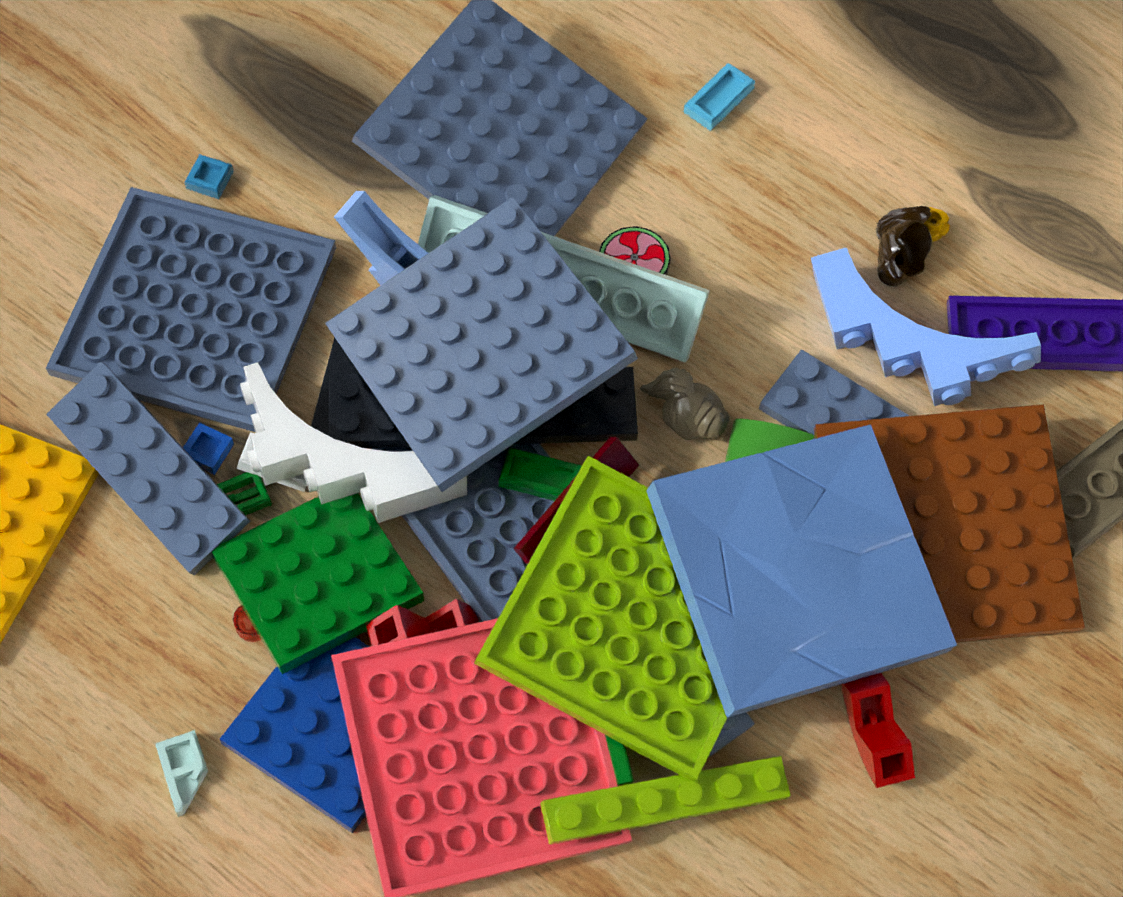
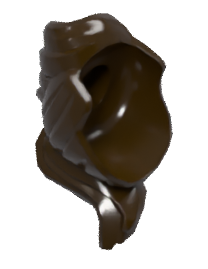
(903, 244)

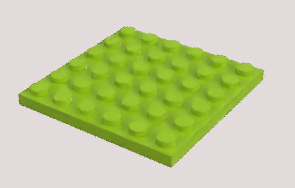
(608, 627)

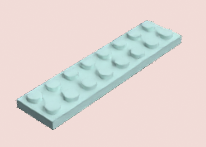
(640, 302)

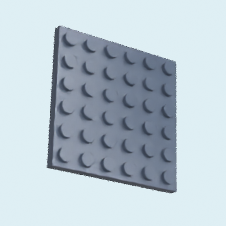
(500, 119)
(190, 302)
(480, 343)

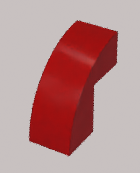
(403, 624)
(878, 737)

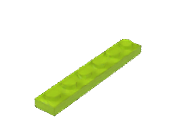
(664, 800)

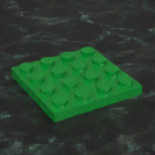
(315, 577)

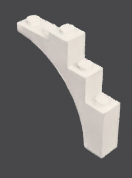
(289, 447)

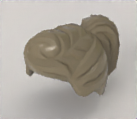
(689, 406)

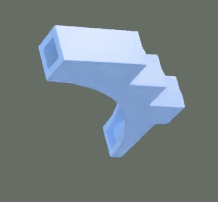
(378, 237)
(903, 345)

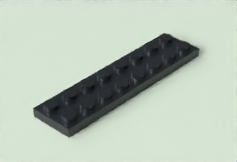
(600, 414)

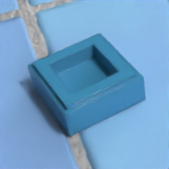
(209, 176)

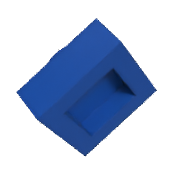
(208, 447)

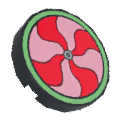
(638, 247)

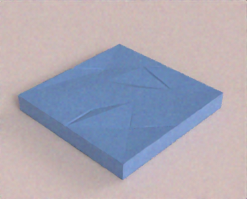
(799, 569)

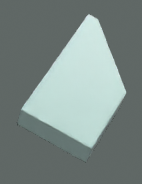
(183, 768)

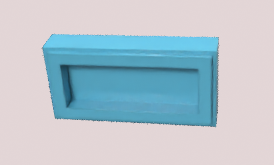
(719, 96)

